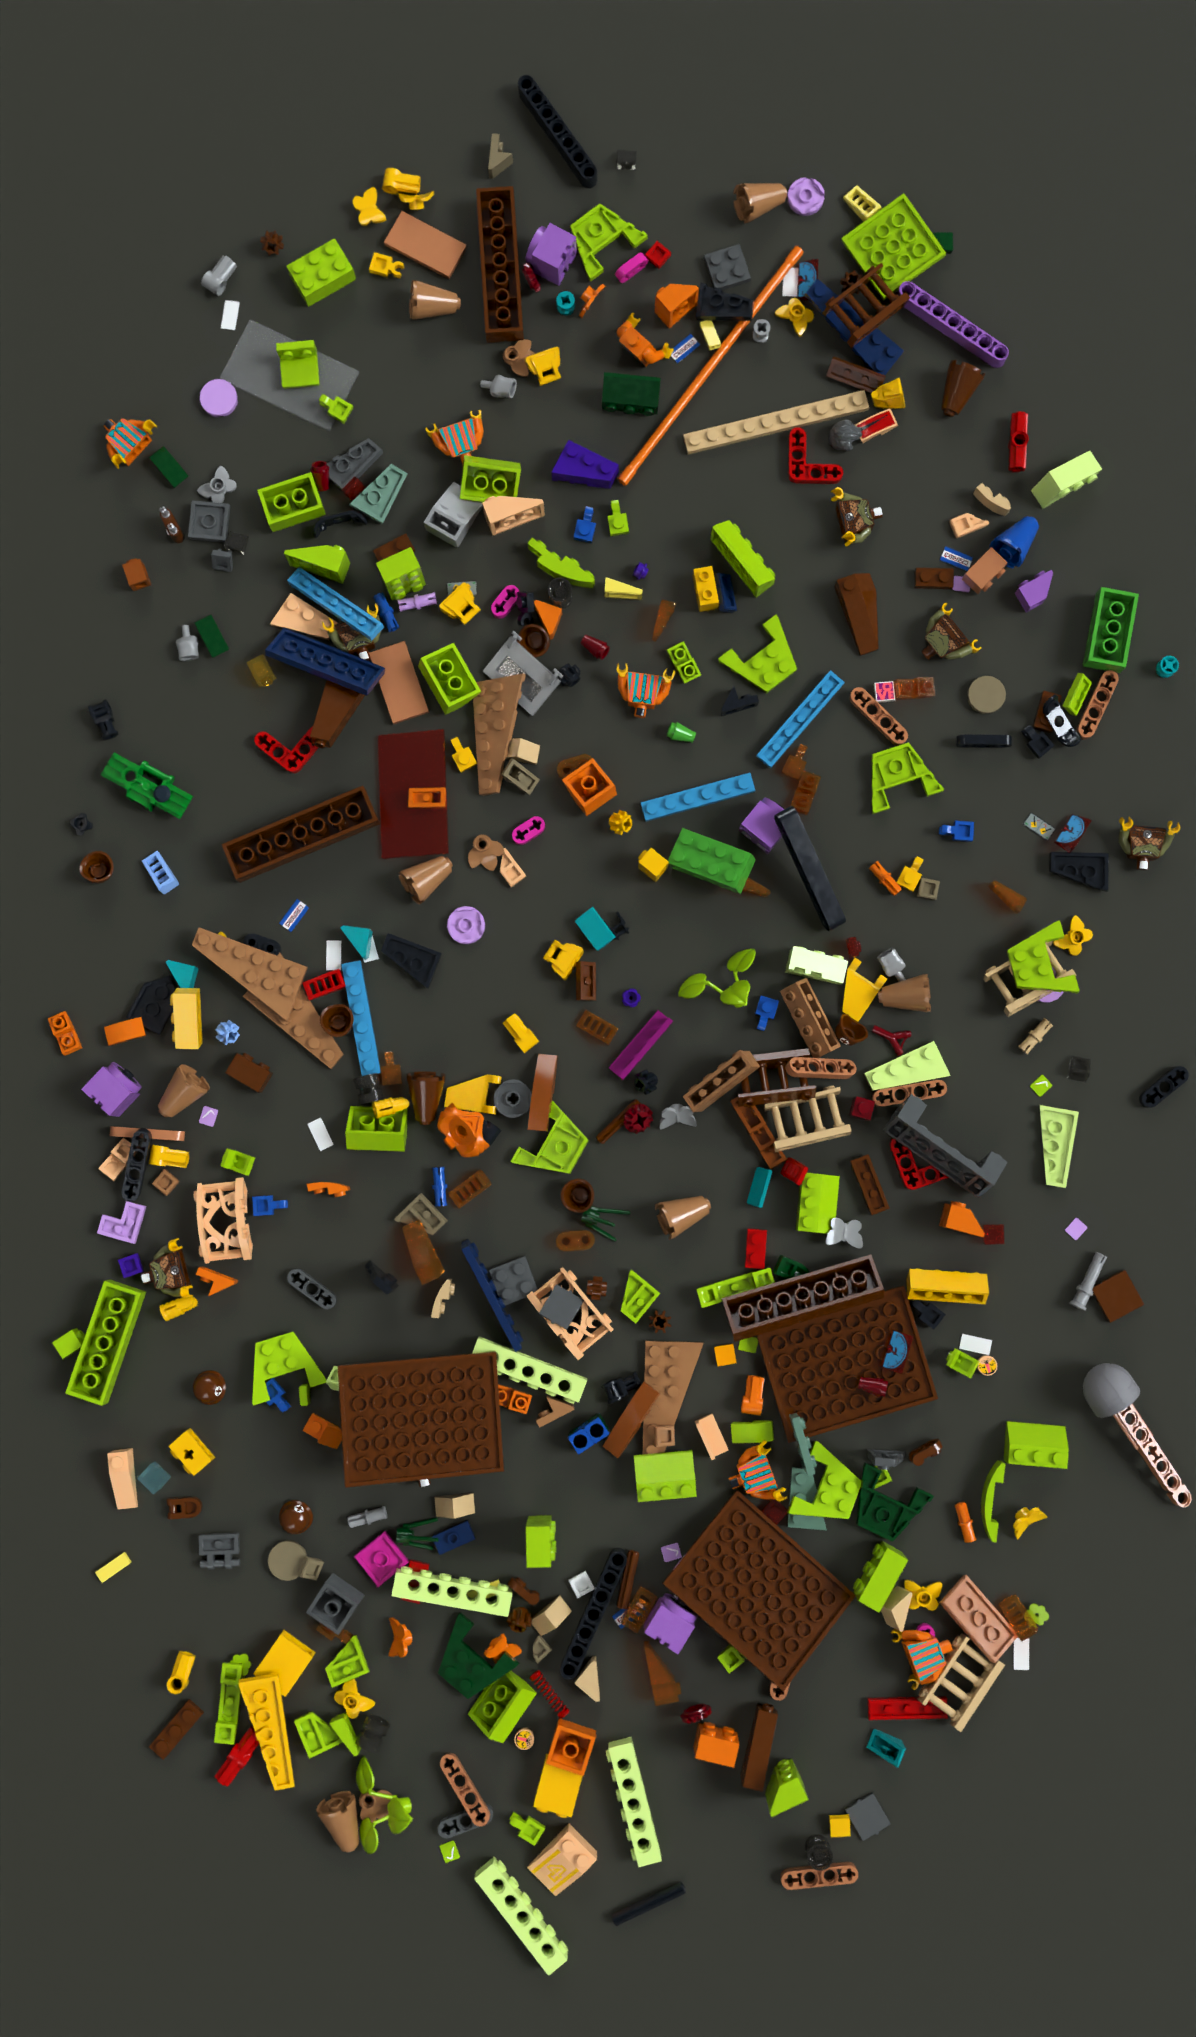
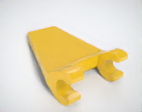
(859, 991)
(472, 1094)

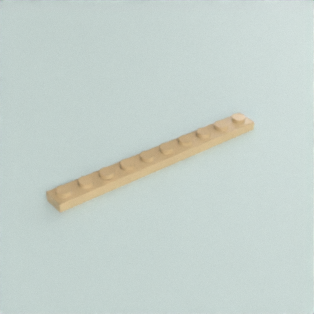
(776, 422)

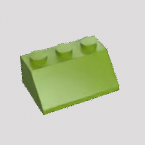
(488, 478)
(449, 678)
(379, 1134)
(817, 1202)
(1036, 1445)
(665, 1476)
(502, 1706)
(784, 1788)

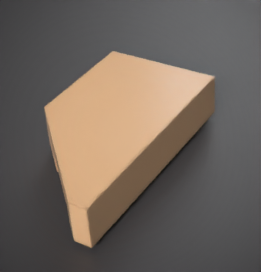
(966, 524)
(510, 869)

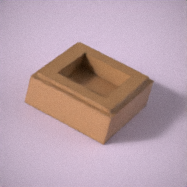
(165, 1182)
(664, 1436)

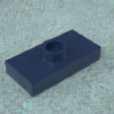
(725, 592)
(454, 1537)

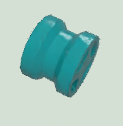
(568, 307)
(1170, 663)

